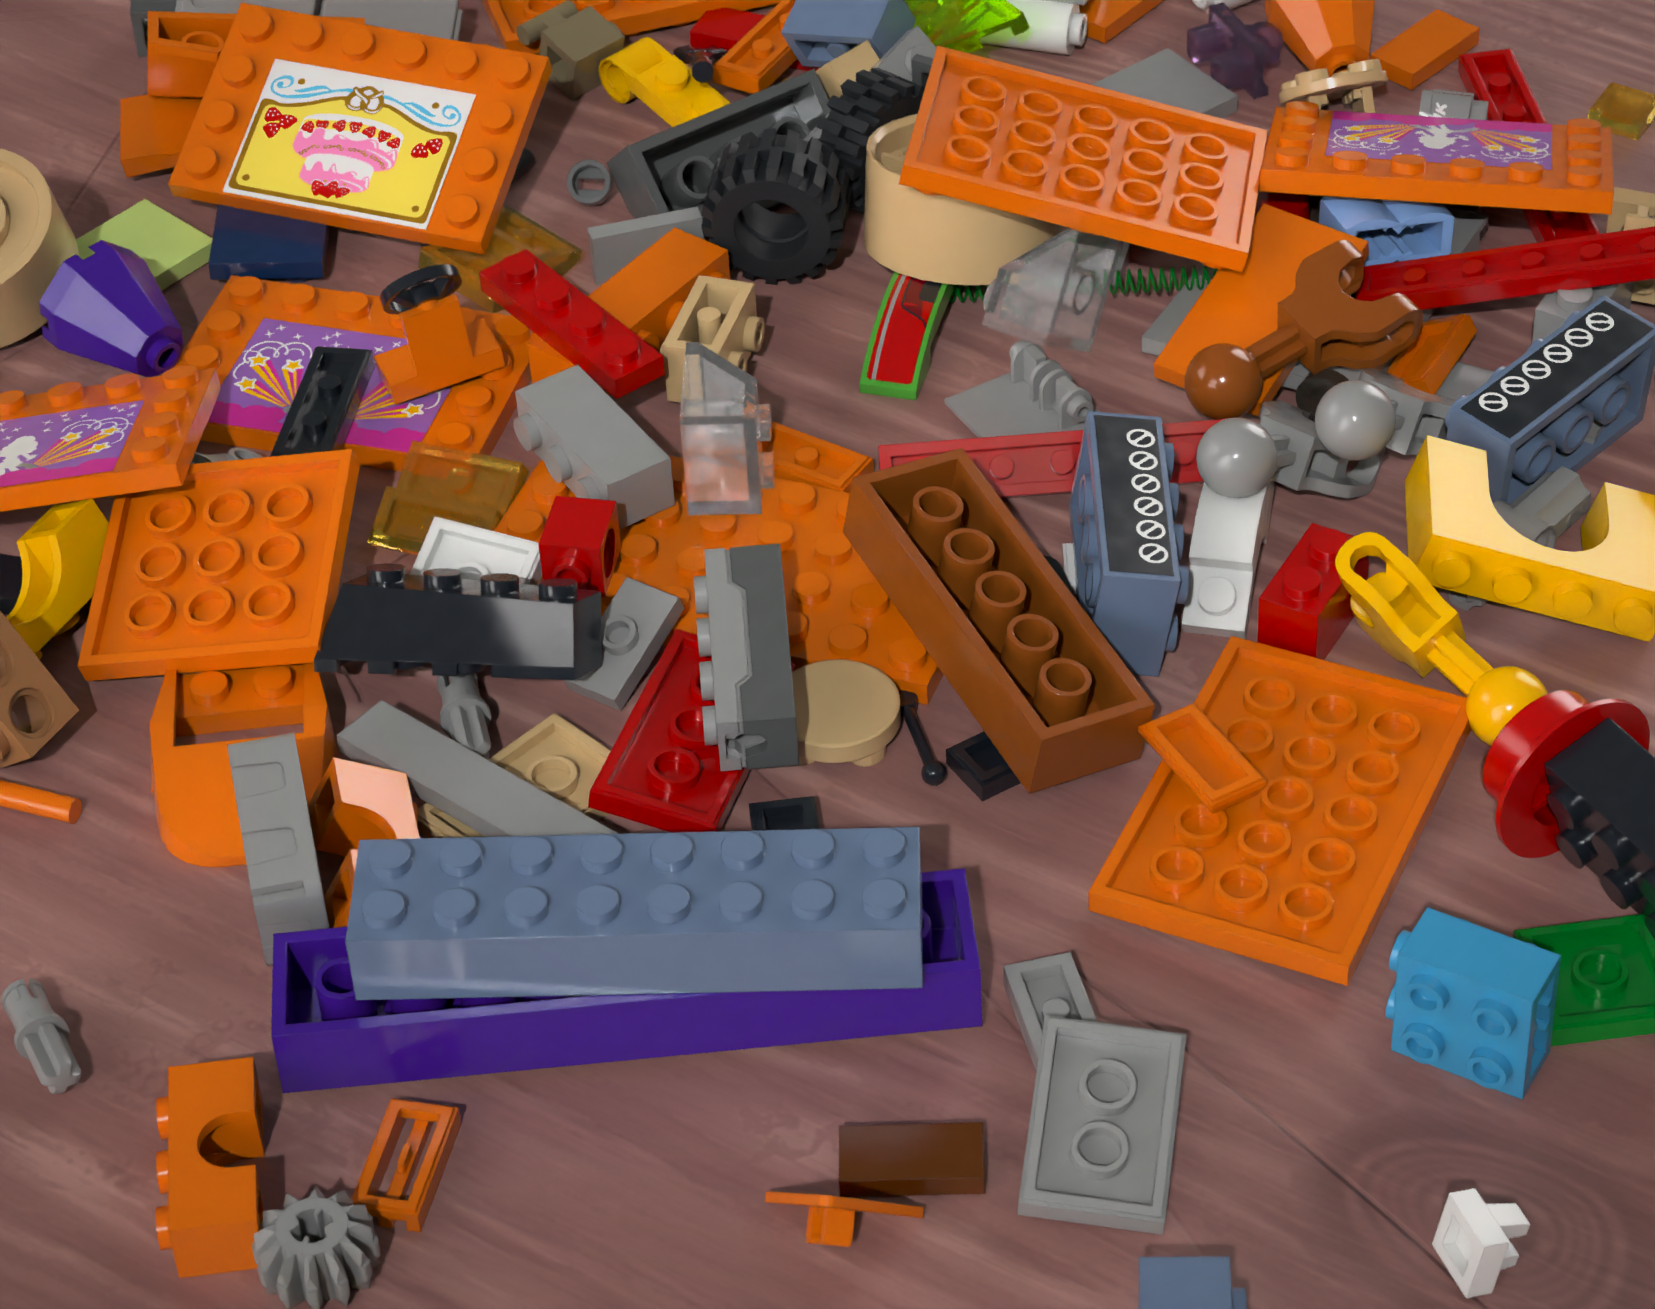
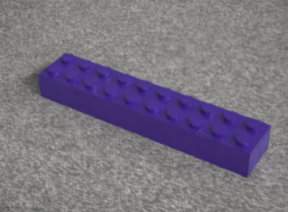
(340, 1042)

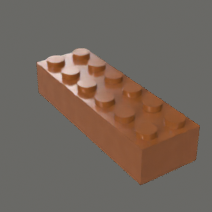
(997, 620)

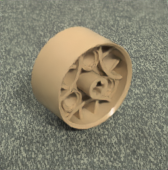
(938, 234)

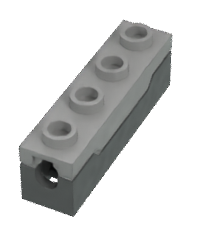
(750, 658)

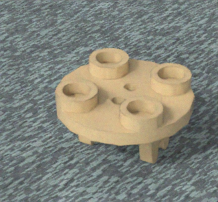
(1351, 85)

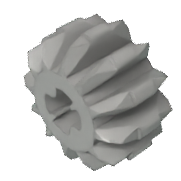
(316, 1249)

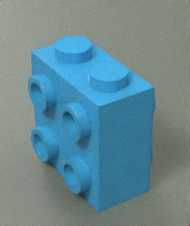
(1473, 1002)

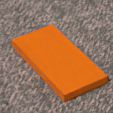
(1244, 305)

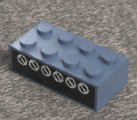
(1546, 400)
(1128, 537)

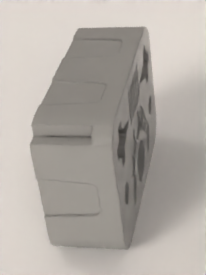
(277, 838)

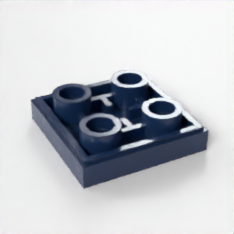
(266, 246)

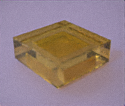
(1624, 110)

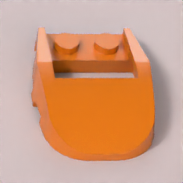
(195, 781)

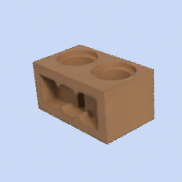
(33, 697)

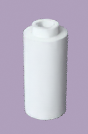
(1052, 24)

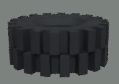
(861, 109)

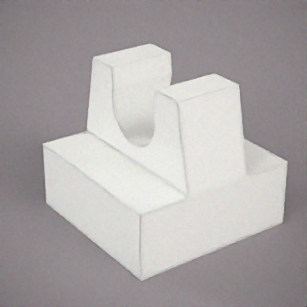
(1476, 1241)

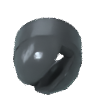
(589, 172)

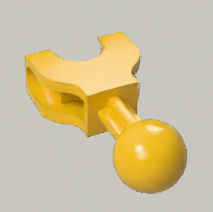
(1425, 632)

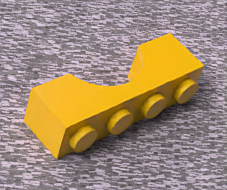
(58, 570)

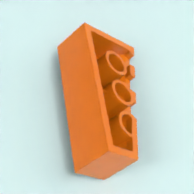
(186, 50)

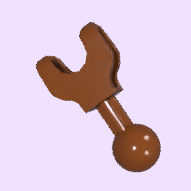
(1316, 326)

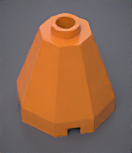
(1324, 31)

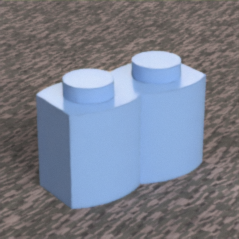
(1392, 227)

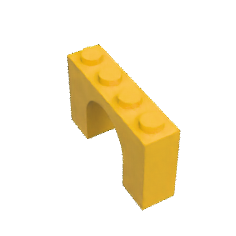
(1472, 551)

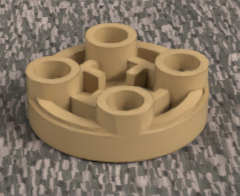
(844, 712)

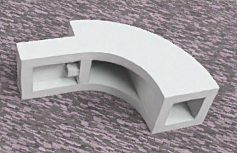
(1225, 561)

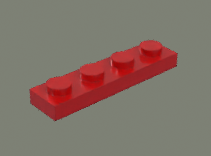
(572, 323)

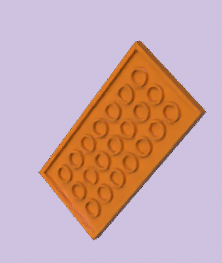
(829, 591)

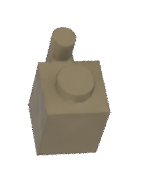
(574, 45)

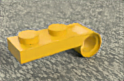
(658, 81)

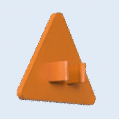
(833, 1217)

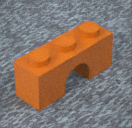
(356, 805)
(212, 1209)

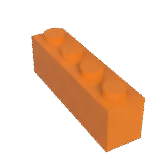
(645, 293)

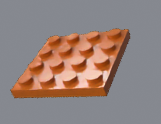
(222, 568)

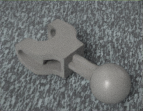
(1376, 413)
(1243, 456)

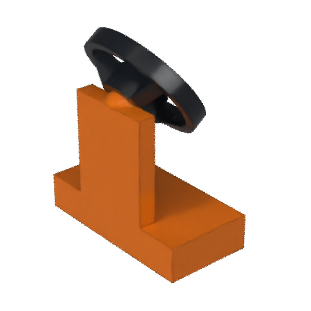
(439, 343)

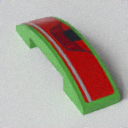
(902, 337)

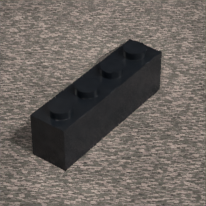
(463, 625)

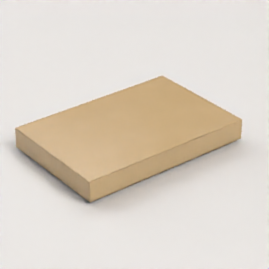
(548, 756)

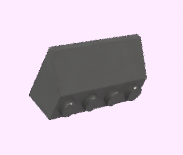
(676, 165)

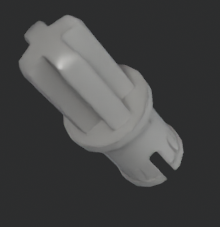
(465, 713)
(41, 1035)

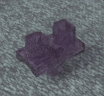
(1235, 49)

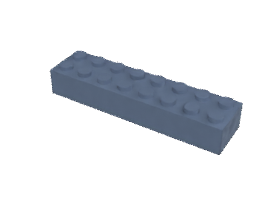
(637, 914)

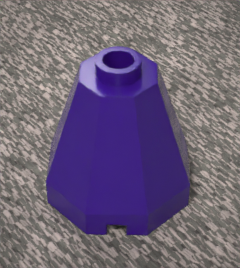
(112, 312)

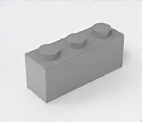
(593, 445)

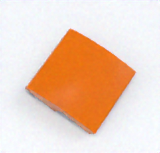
(154, 131)

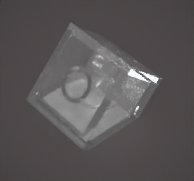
(1054, 291)
(723, 436)

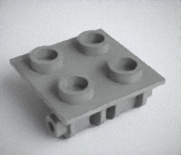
(1027, 400)

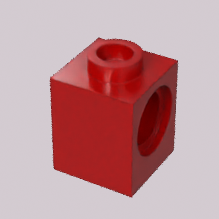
(581, 542)

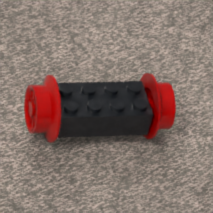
(1582, 785)

